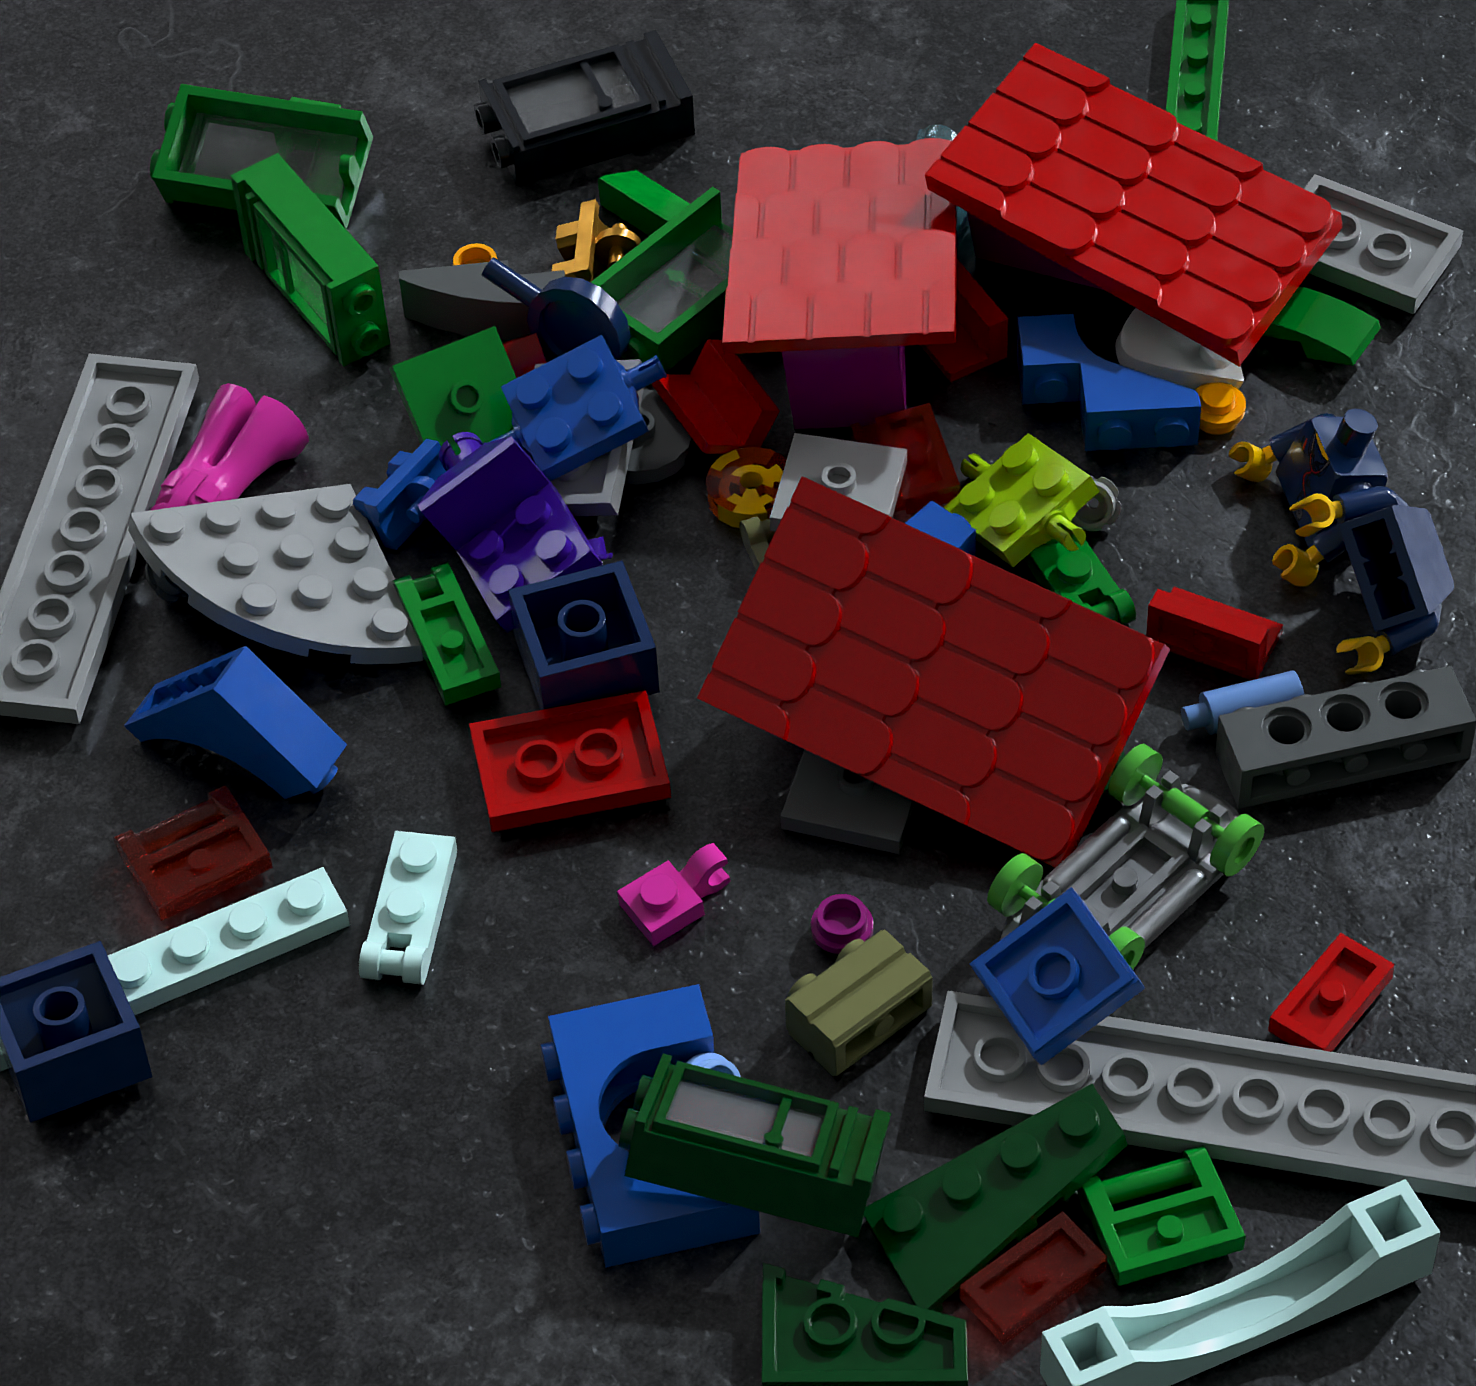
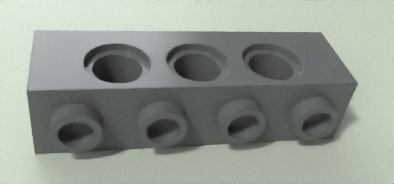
(1344, 736)

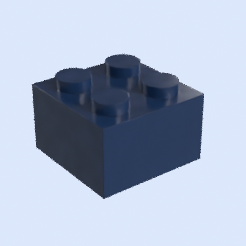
(584, 637)

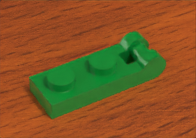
(1081, 579)
(448, 635)

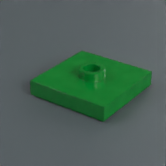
(458, 389)

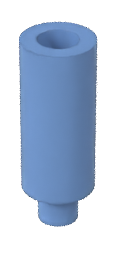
(1227, 699)

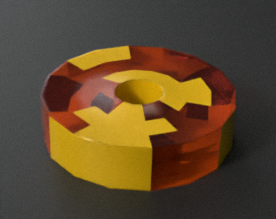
(735, 473)

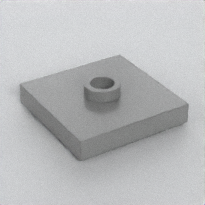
(855, 469)

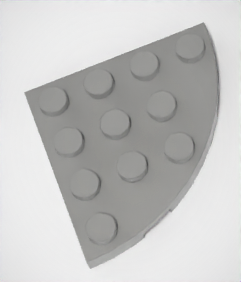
(284, 572)

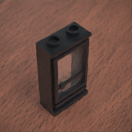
(585, 109)

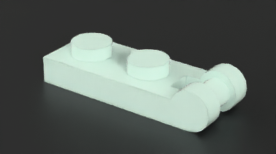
(409, 907)

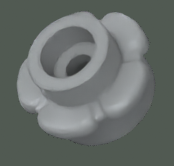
(1107, 510)

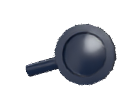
(565, 311)

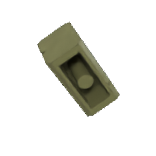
(857, 1001)

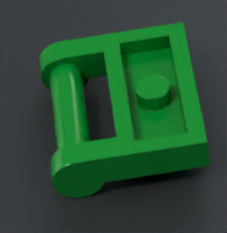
(1167, 1230)

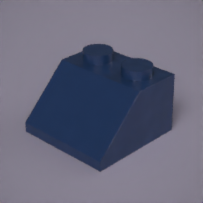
(69, 1032)

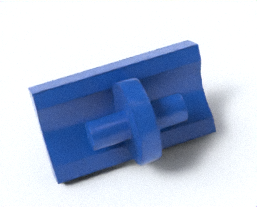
(393, 506)

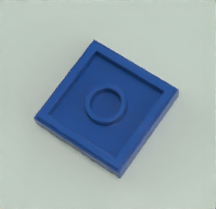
(1056, 976)

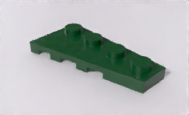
(979, 1202)

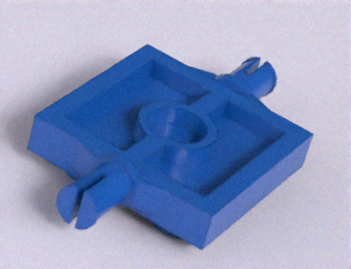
(578, 407)

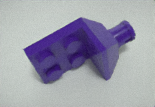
(504, 520)

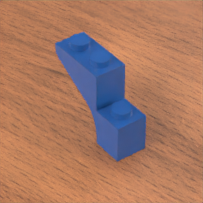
(1115, 402)

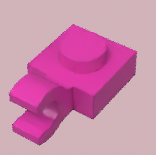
(670, 899)

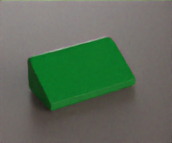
(639, 200)

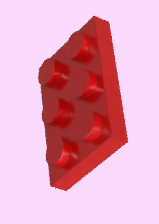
(569, 761)

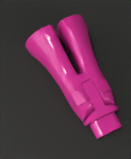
(233, 448)

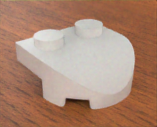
(1169, 355)

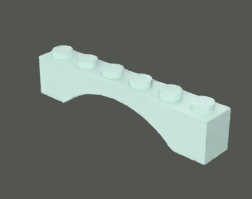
(1337, 1266)

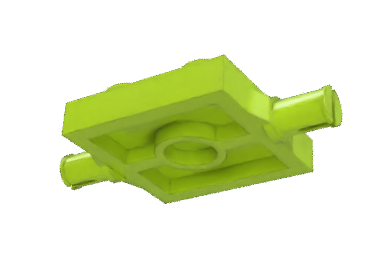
(1023, 499)

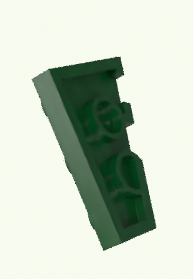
(842, 1339)

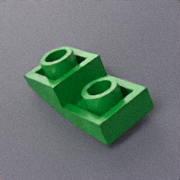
(1325, 327)

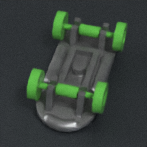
(1142, 861)

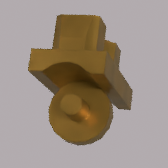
(590, 245)

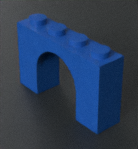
(599, 1063)

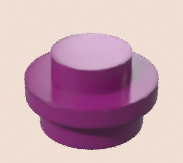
(840, 921)

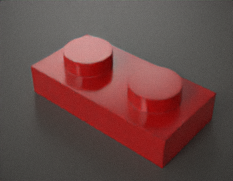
(1331, 996)

